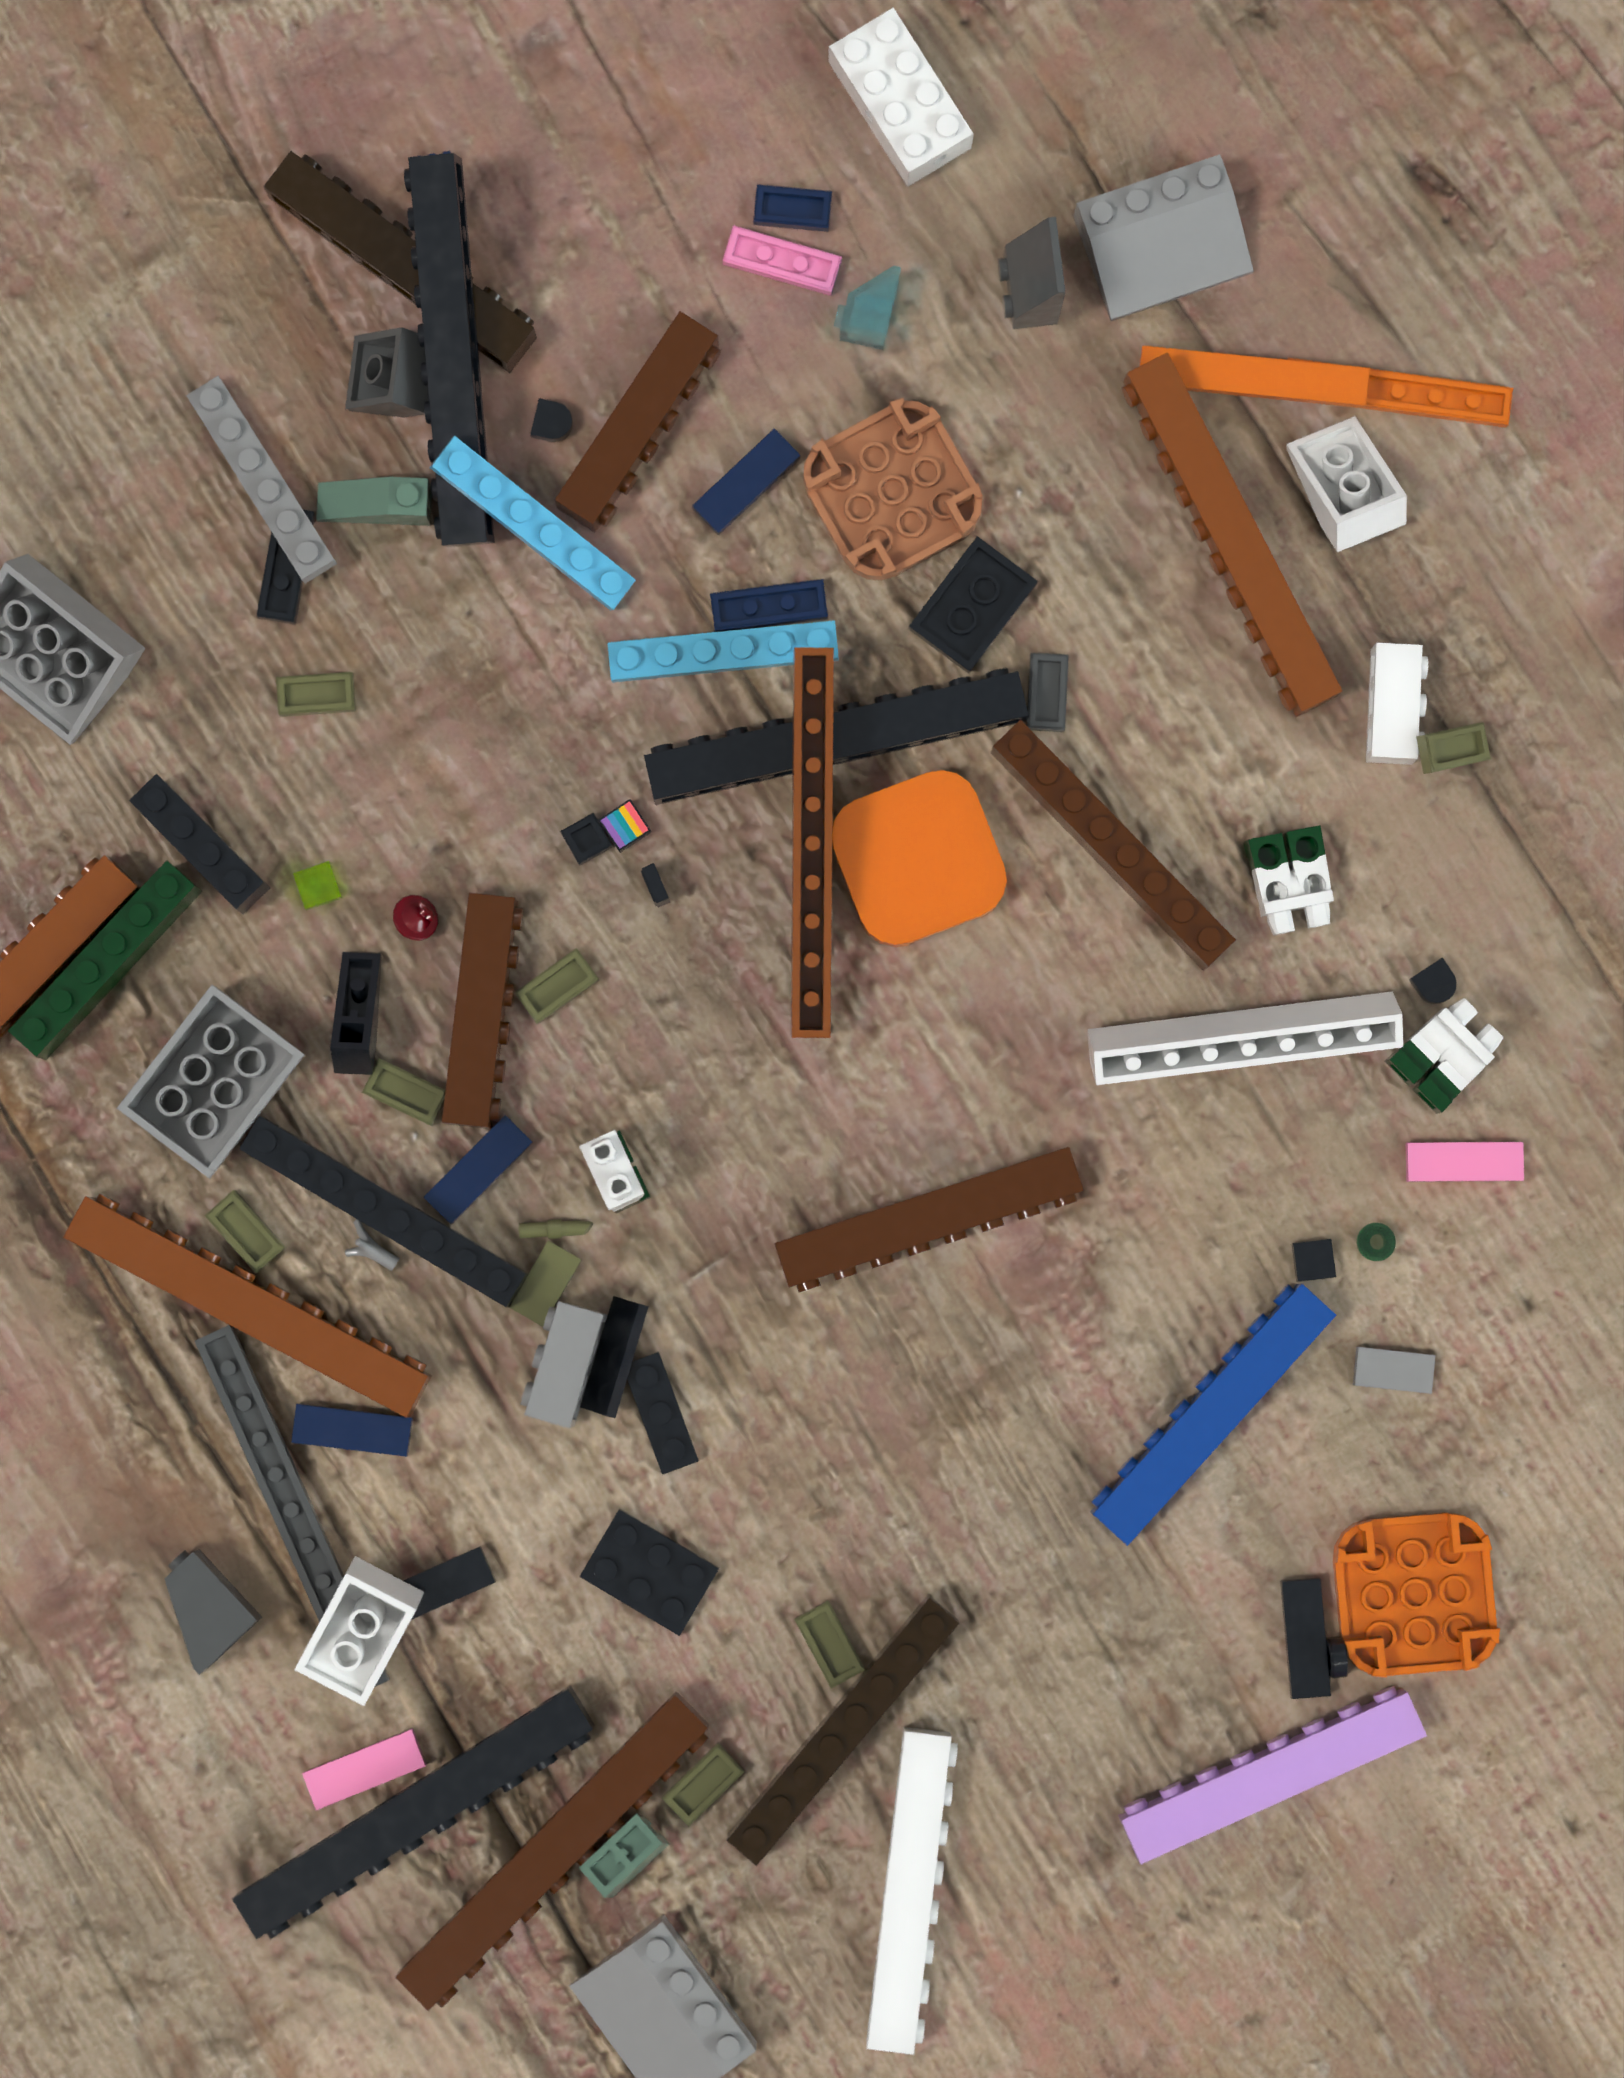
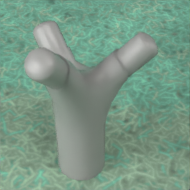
(370, 1249)

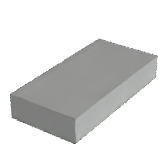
(1394, 1370)

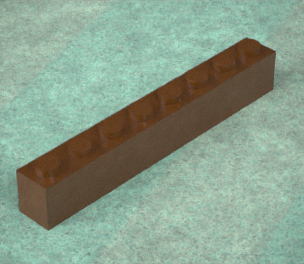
(1112, 845)
(929, 1217)

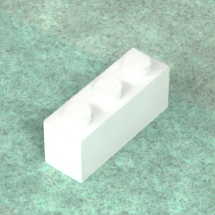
(1395, 702)

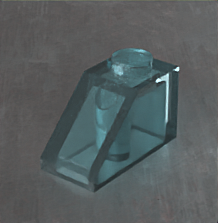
(869, 310)

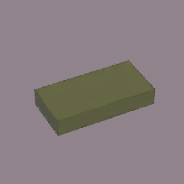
(316, 694)
(1453, 748)
(556, 986)
(405, 1092)
(245, 1231)
(545, 1282)
(829, 1644)
(703, 1784)

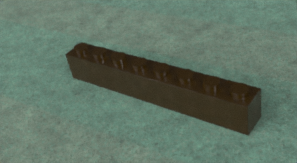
(386, 250)
(842, 1730)

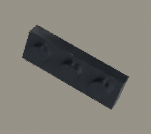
(661, 1414)

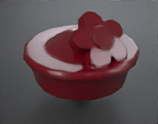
(415, 917)

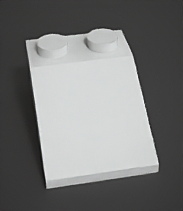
(1348, 484)
(359, 1631)

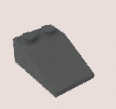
(1033, 277)

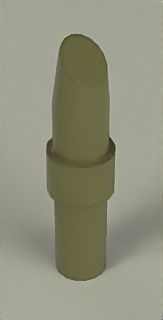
(554, 1228)

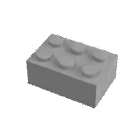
(563, 1364)

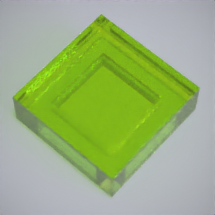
(317, 885)

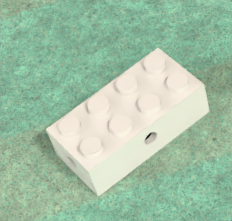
(900, 97)

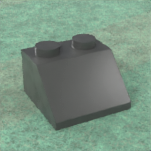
(387, 374)

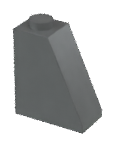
(207, 1608)

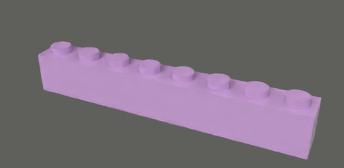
(1272, 1774)

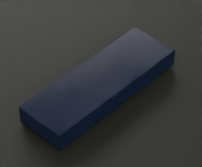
(746, 481)
(769, 605)
(478, 1169)
(352, 1430)

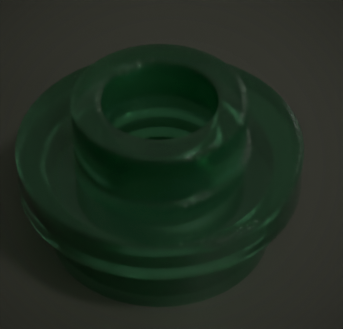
(1365, 1247)

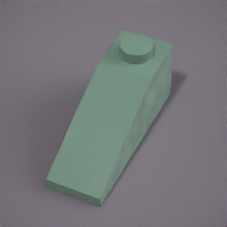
(376, 501)

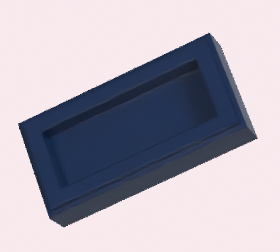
(792, 208)

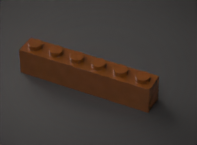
(638, 421)
(480, 1011)

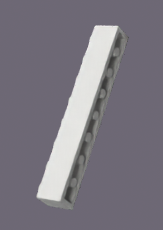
(1245, 1038)
(909, 1891)

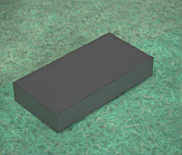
(1047, 692)

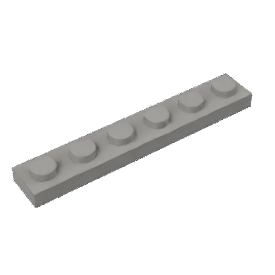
(261, 479)

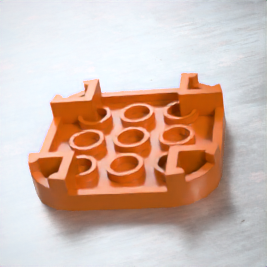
(918, 858)
(1415, 1594)

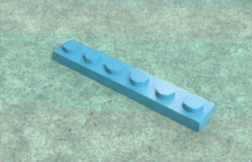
(532, 523)
(716, 651)

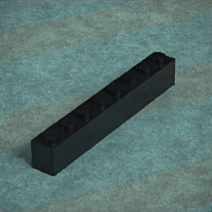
(384, 1211)

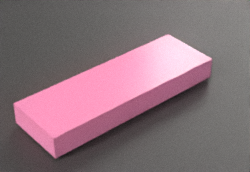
(782, 260)
(1464, 1161)
(364, 1769)

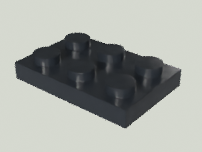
(973, 605)
(649, 1572)

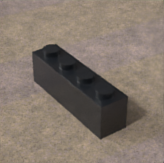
(199, 844)

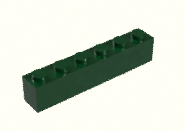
(105, 961)

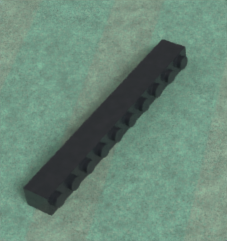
(447, 334)
(857, 734)
(413, 1813)

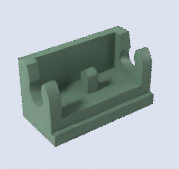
(623, 1856)

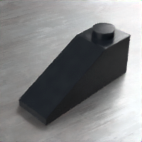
(356, 1014)

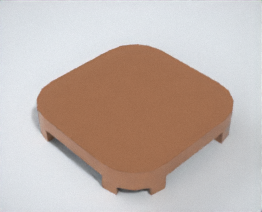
(892, 490)

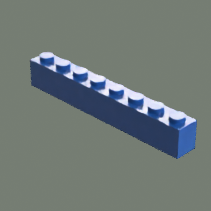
(1213, 1412)

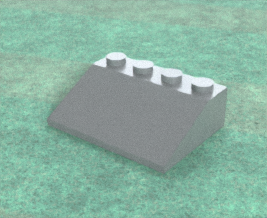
(1164, 237)
(58, 649)
(211, 1081)
(663, 2009)

